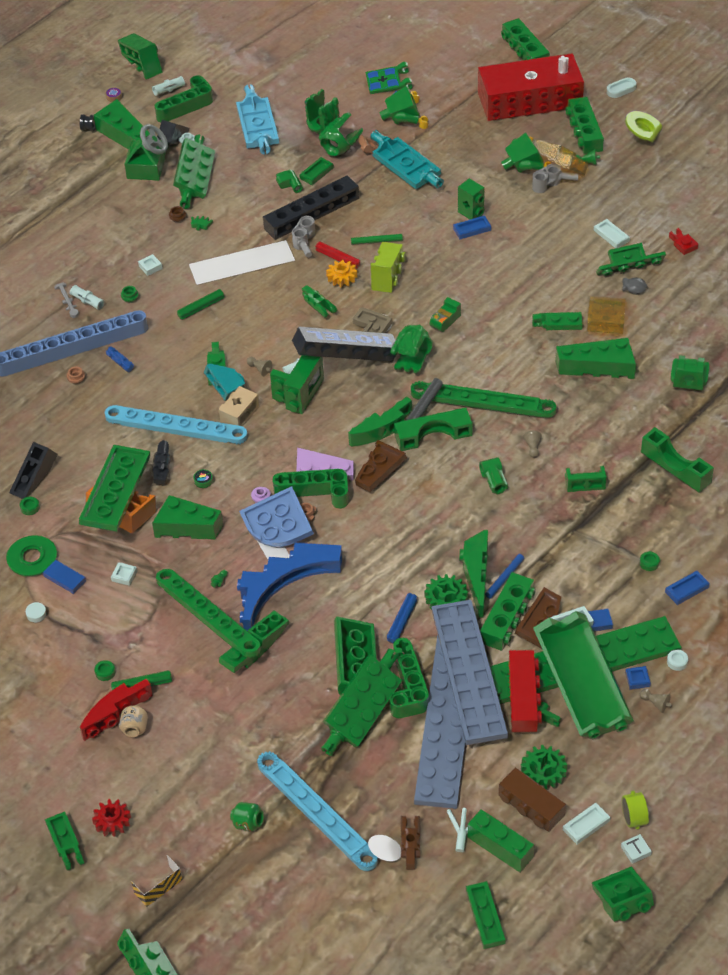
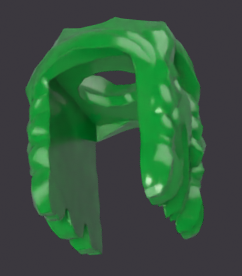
(320, 112)
(332, 132)
(414, 346)

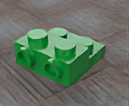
(623, 894)

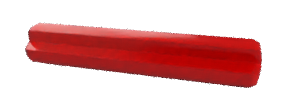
(336, 254)

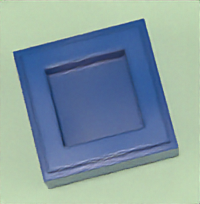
(637, 677)

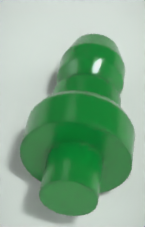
(217, 580)

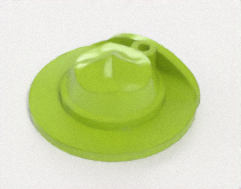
(643, 125)

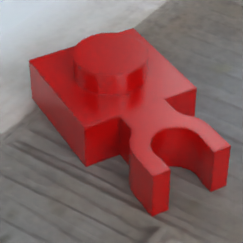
(683, 243)

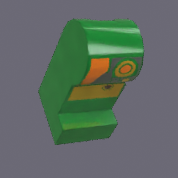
(446, 315)

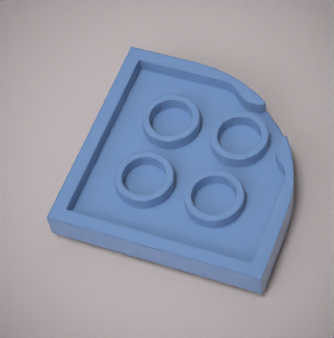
(277, 520)

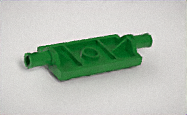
(193, 170)
(361, 701)

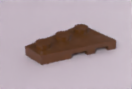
(379, 465)
(544, 606)

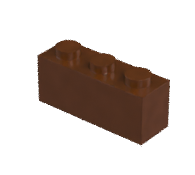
(531, 800)

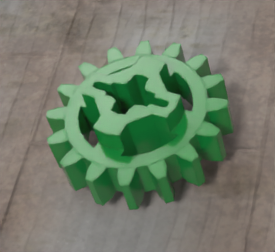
(445, 591)
(544, 766)

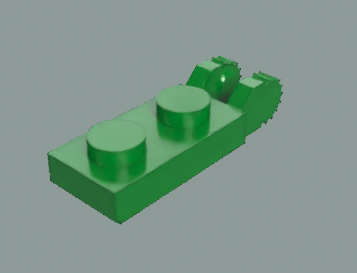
(64, 838)

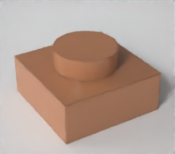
(367, 144)

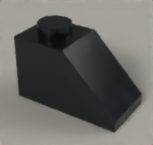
(172, 132)

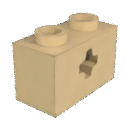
(239, 407)

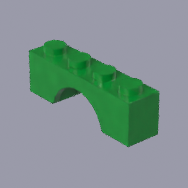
(453, 423)
(659, 448)

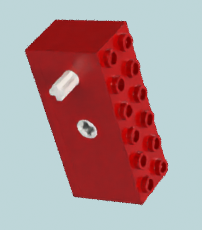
(529, 86)

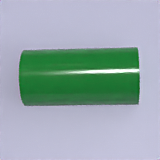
(352, 645)

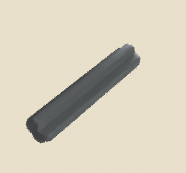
(426, 399)

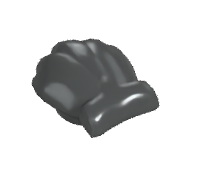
(634, 285)

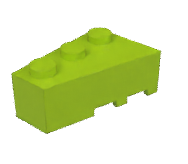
(387, 267)

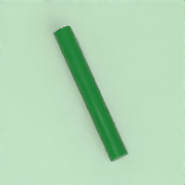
(375, 239)

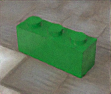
(500, 841)

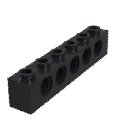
(314, 204)

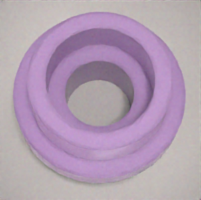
(260, 494)

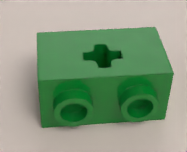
(471, 199)

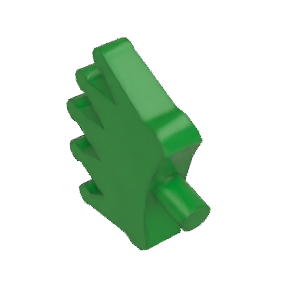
(200, 223)

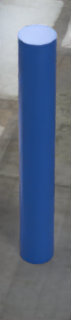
(504, 576)

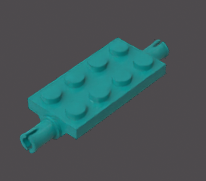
(405, 161)

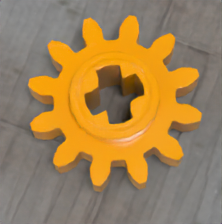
(341, 273)

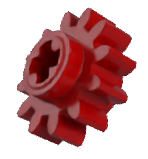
(111, 817)

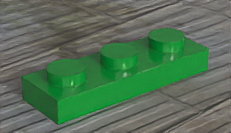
(485, 915)

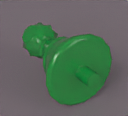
(590, 157)

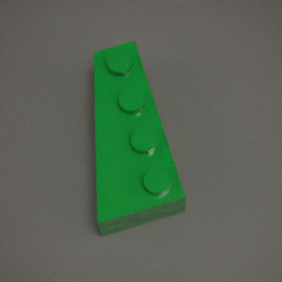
(118, 124)
(596, 358)

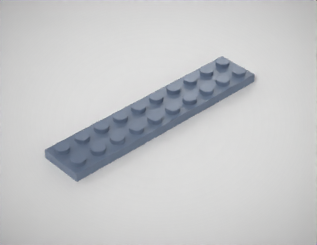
(441, 745)

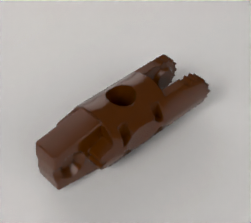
(410, 842)

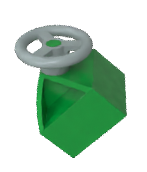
(147, 155)

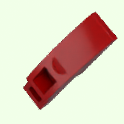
(107, 710)

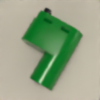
(289, 179)

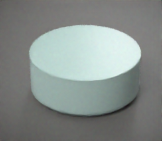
(35, 612)
(677, 660)

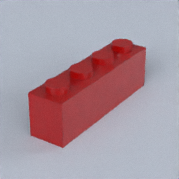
(523, 691)

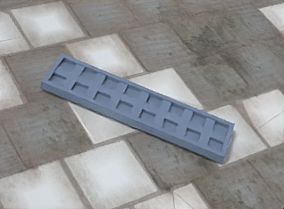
(469, 672)

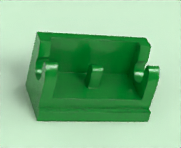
(585, 481)

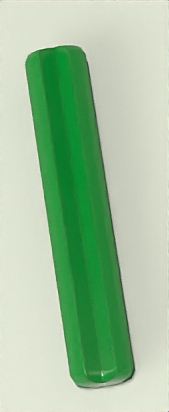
(200, 304)
(153, 679)

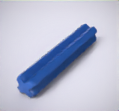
(402, 617)

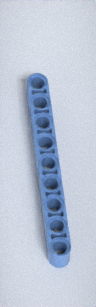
(72, 342)

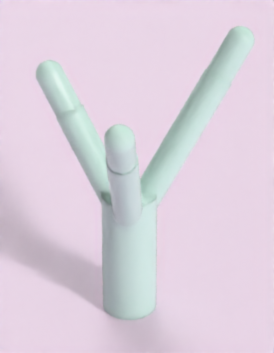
(462, 832)

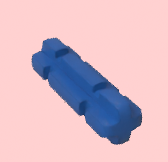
(120, 359)

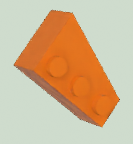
(138, 511)

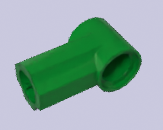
(493, 472)

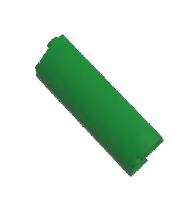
(583, 675)

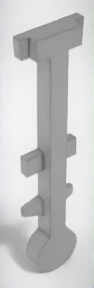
(73, 312)

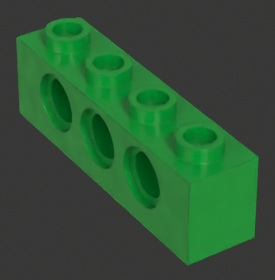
(523, 40)
(585, 125)
(507, 611)

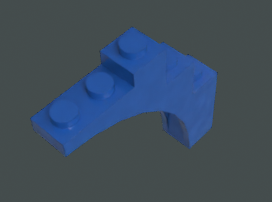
(303, 561)

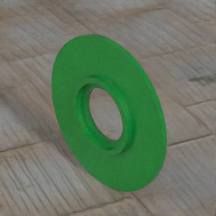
(15, 554)

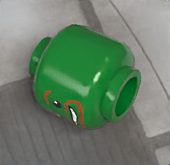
(247, 816)

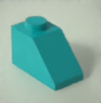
(224, 379)

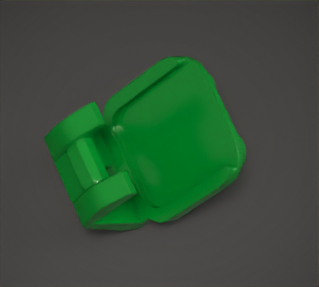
(689, 373)

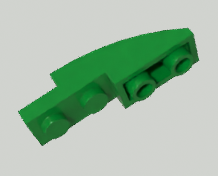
(379, 427)
(266, 632)

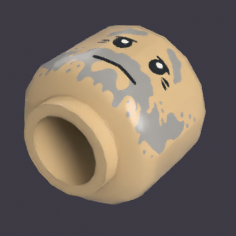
(133, 721)

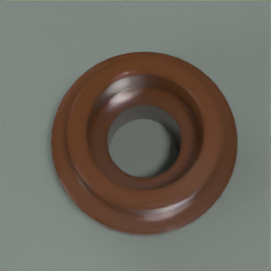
(177, 214)

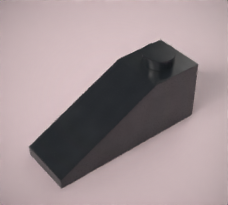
(33, 470)

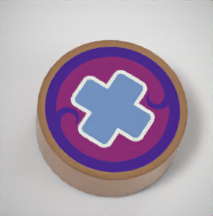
(113, 94)

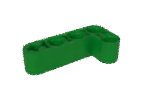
(185, 102)
(315, 483)
(409, 673)

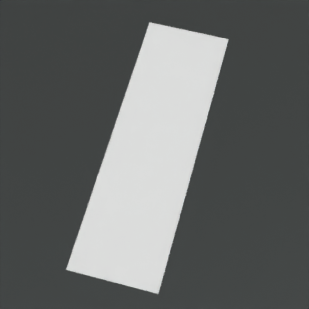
(241, 262)

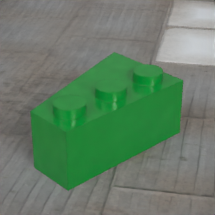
(142, 54)
(187, 518)

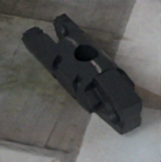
(161, 463)

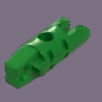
(318, 301)

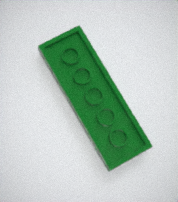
(114, 488)

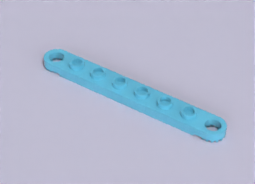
(176, 424)
(317, 811)

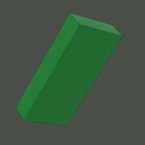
(316, 171)

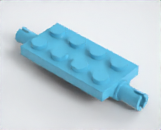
(257, 121)

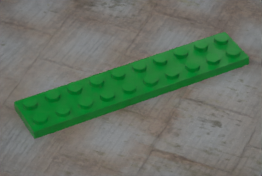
(620, 647)

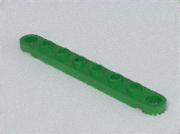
(488, 400)
(208, 613)

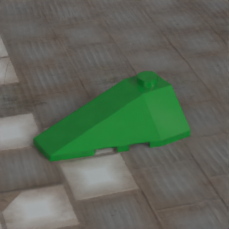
(475, 567)

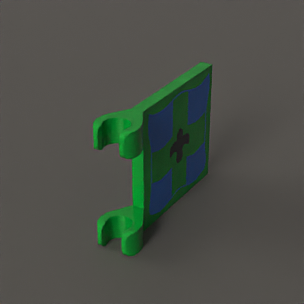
(388, 79)

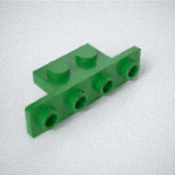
(628, 257)
(144, 958)

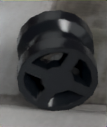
(87, 122)

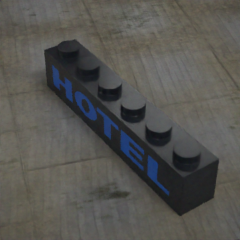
(344, 344)

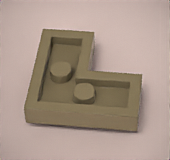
(372, 321)

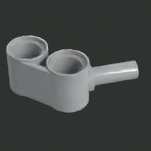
(551, 176)
(302, 232)

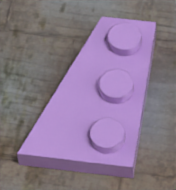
(311, 460)

